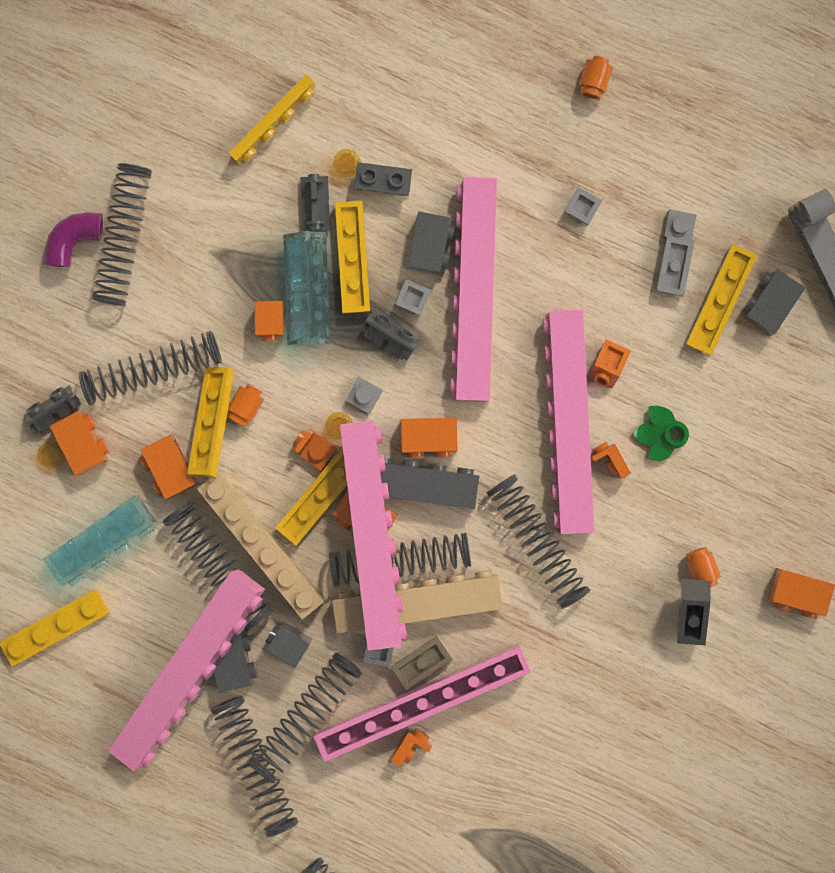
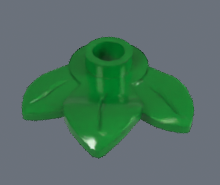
(657, 433)

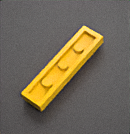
(281, 112)
(352, 257)
(721, 299)
(210, 422)
(314, 500)
(54, 627)

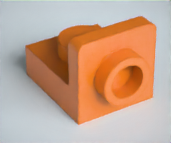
(609, 364)
(314, 448)
(615, 463)
(405, 749)

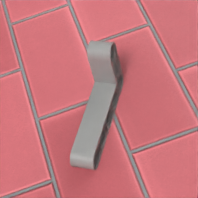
(817, 235)

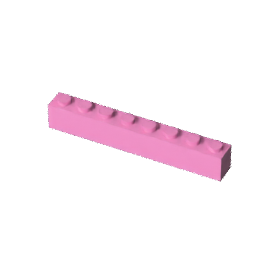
(475, 289)
(570, 422)
(371, 535)
(186, 670)
(421, 702)

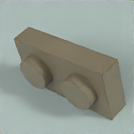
(421, 663)

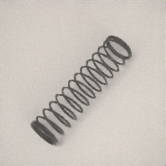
(132, 170)
(90, 391)
(173, 518)
(335, 561)
(572, 595)
(345, 664)
(283, 824)

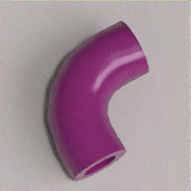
(68, 233)

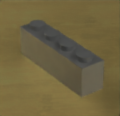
(431, 484)

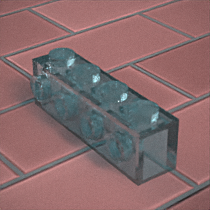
(306, 288)
(99, 541)

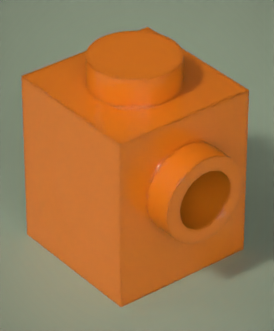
(269, 320)

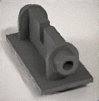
(383, 179)
(315, 203)
(401, 341)
(59, 401)

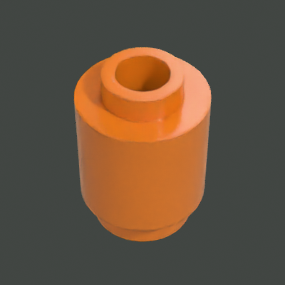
(595, 77)
(245, 404)
(703, 566)

